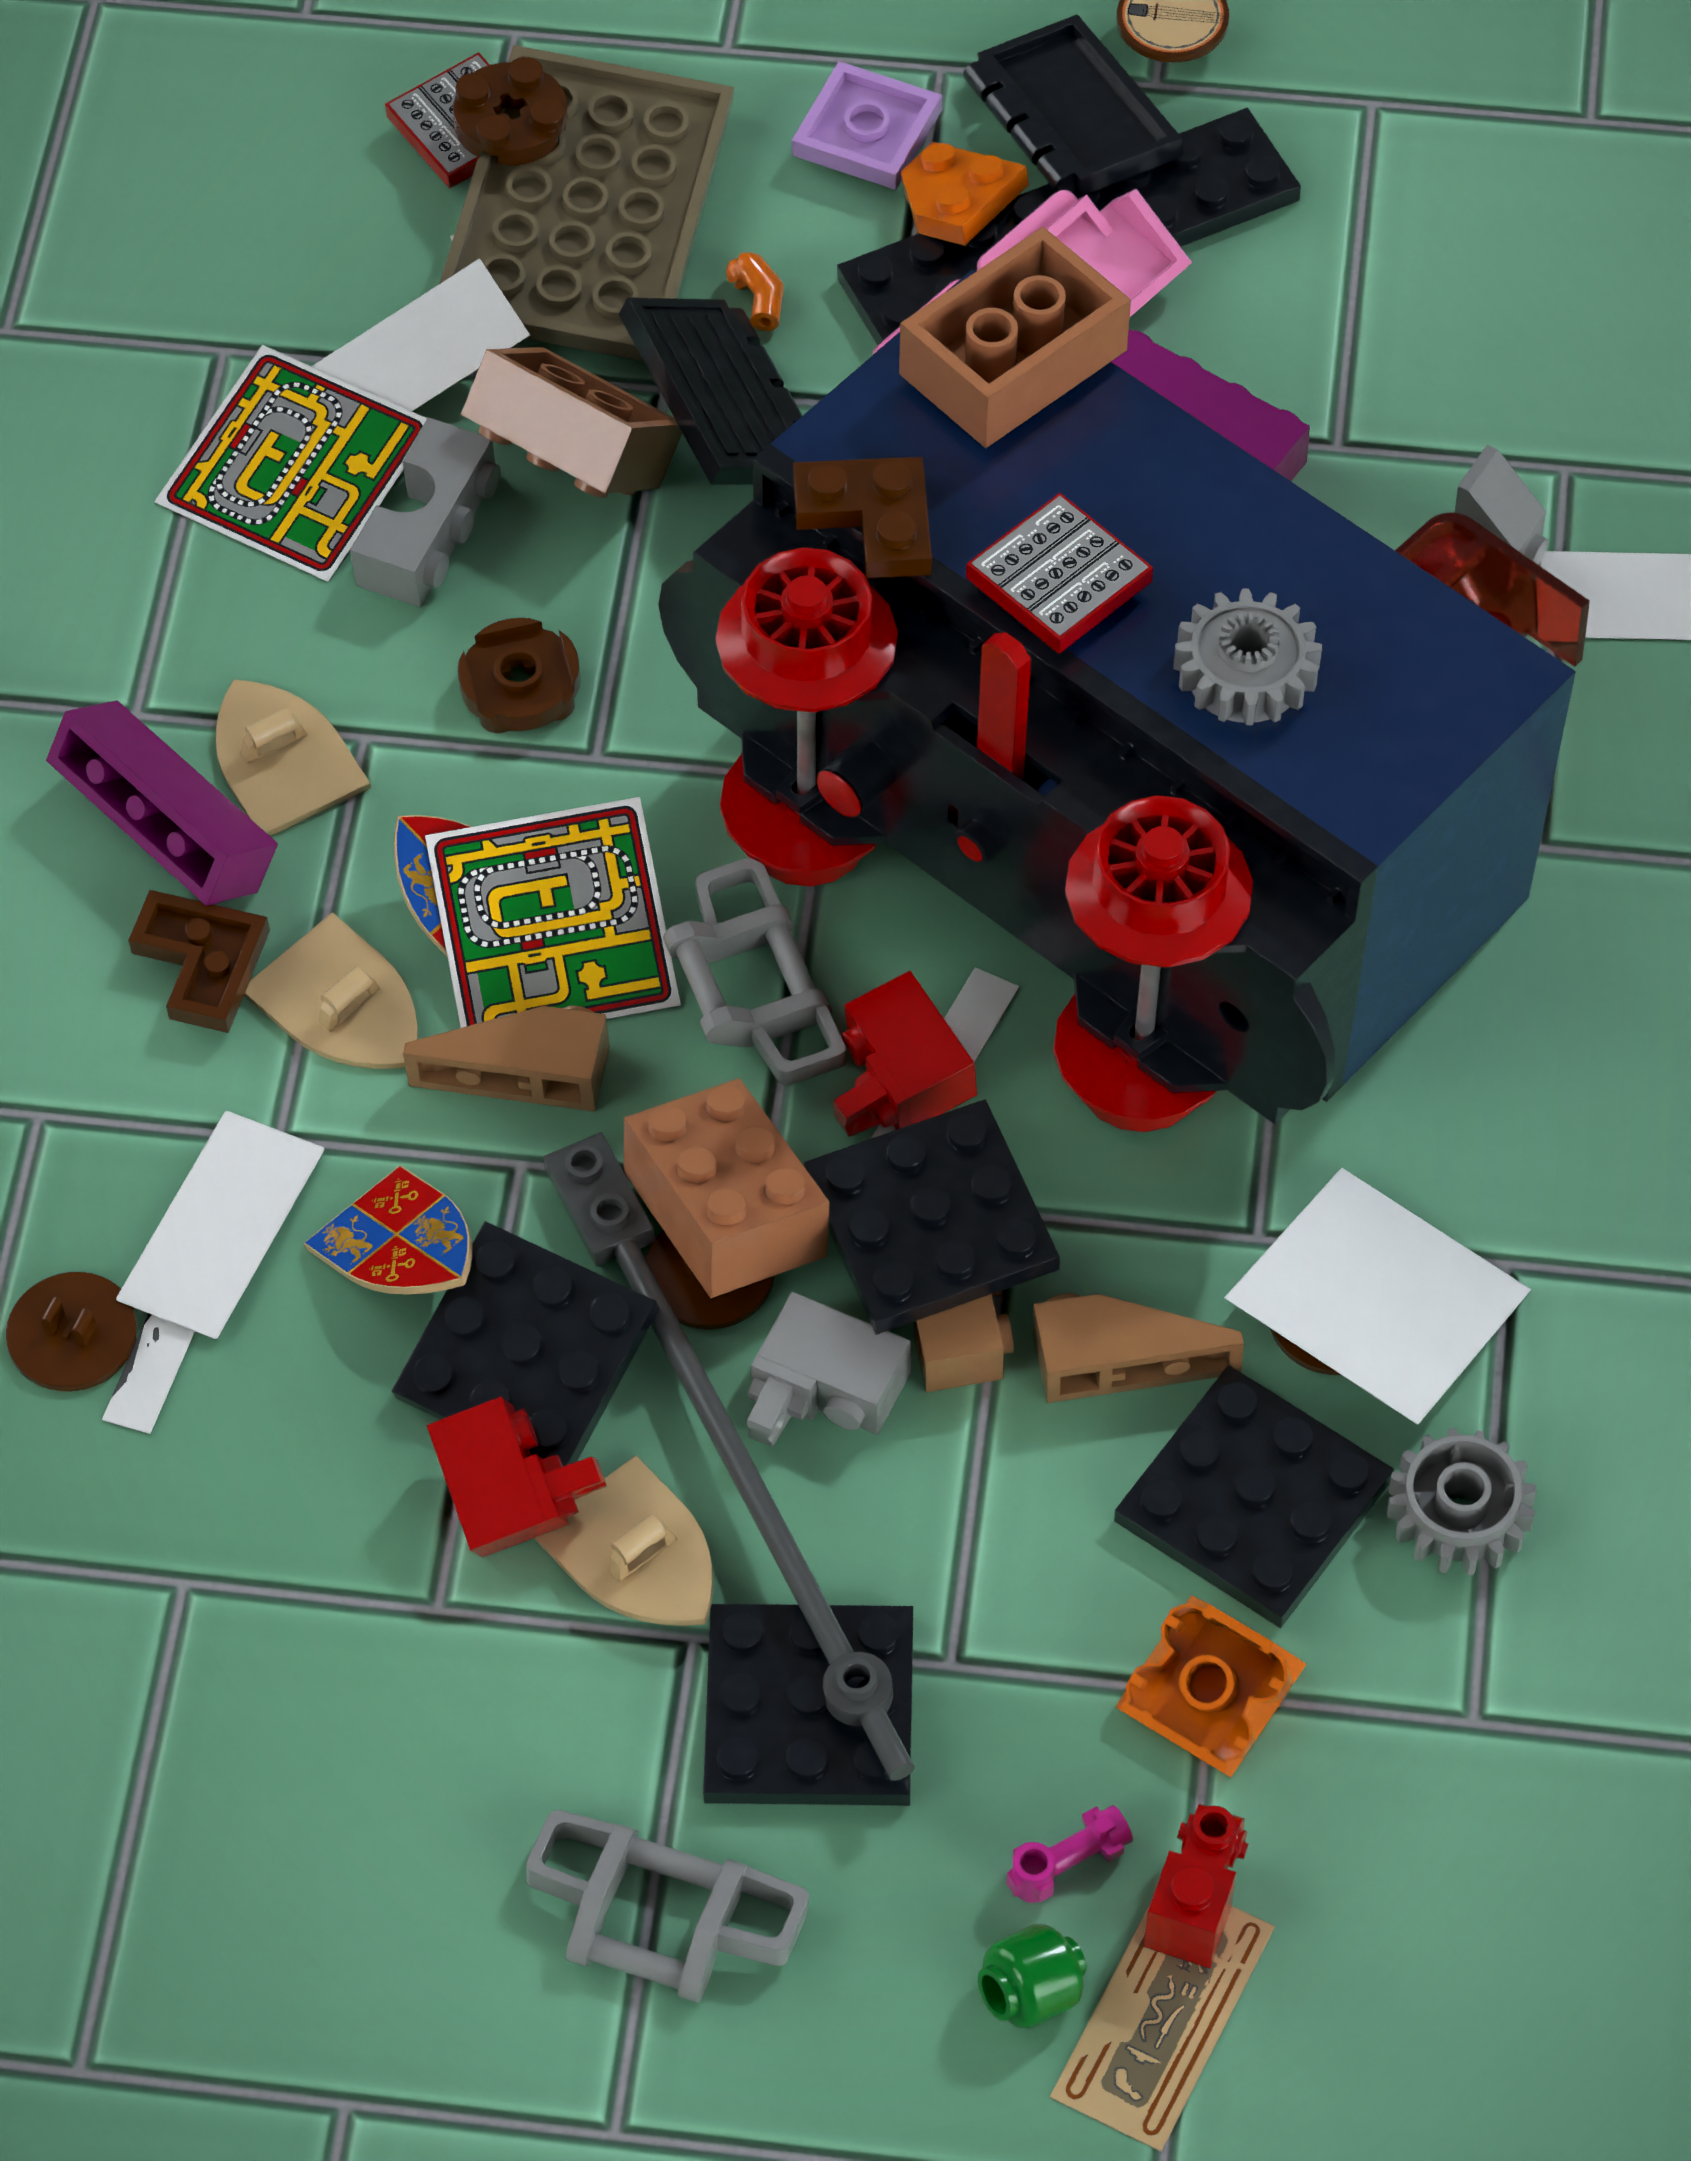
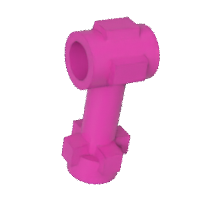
(1038, 1865)

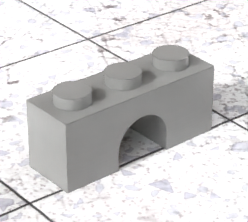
(410, 551)

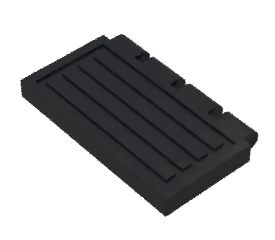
(1072, 107)
(712, 380)

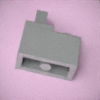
(825, 1364)

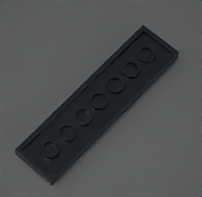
(1220, 182)

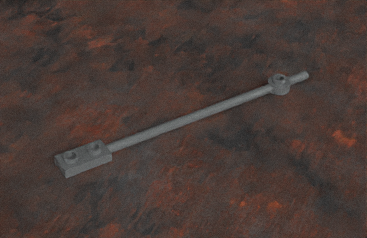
(616, 1228)

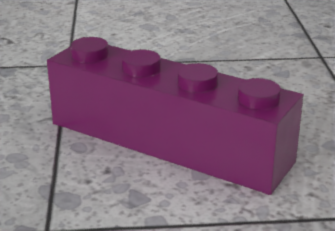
(1228, 408)
(161, 802)

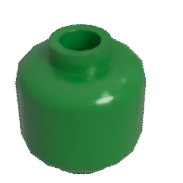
(1032, 1976)

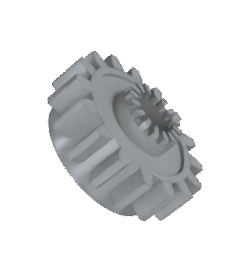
(1247, 658)
(1456, 1531)

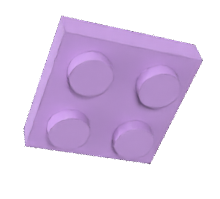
(866, 125)

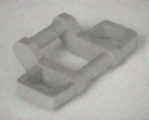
(711, 941)
(712, 1931)

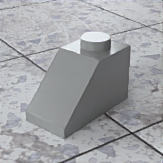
(1503, 504)

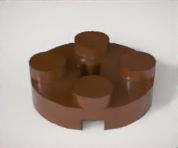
(510, 85)
(525, 704)

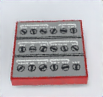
(426, 122)
(1059, 573)

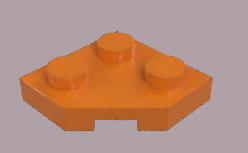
(959, 190)

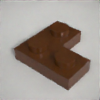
(872, 494)
(215, 952)

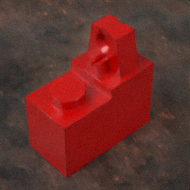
(909, 1056)
(497, 1484)

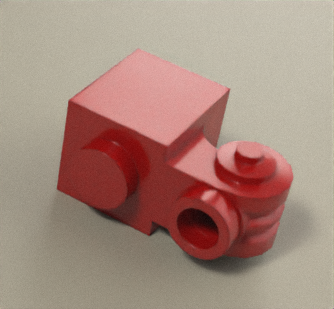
(1197, 1887)

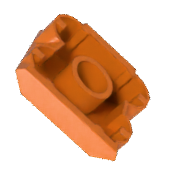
(1210, 1684)

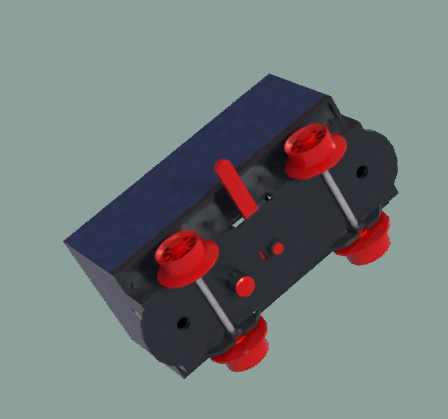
(1212, 886)

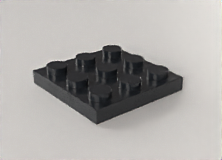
(932, 1216)
(528, 1333)
(1254, 1496)
(769, 1715)

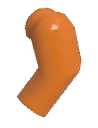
(768, 289)

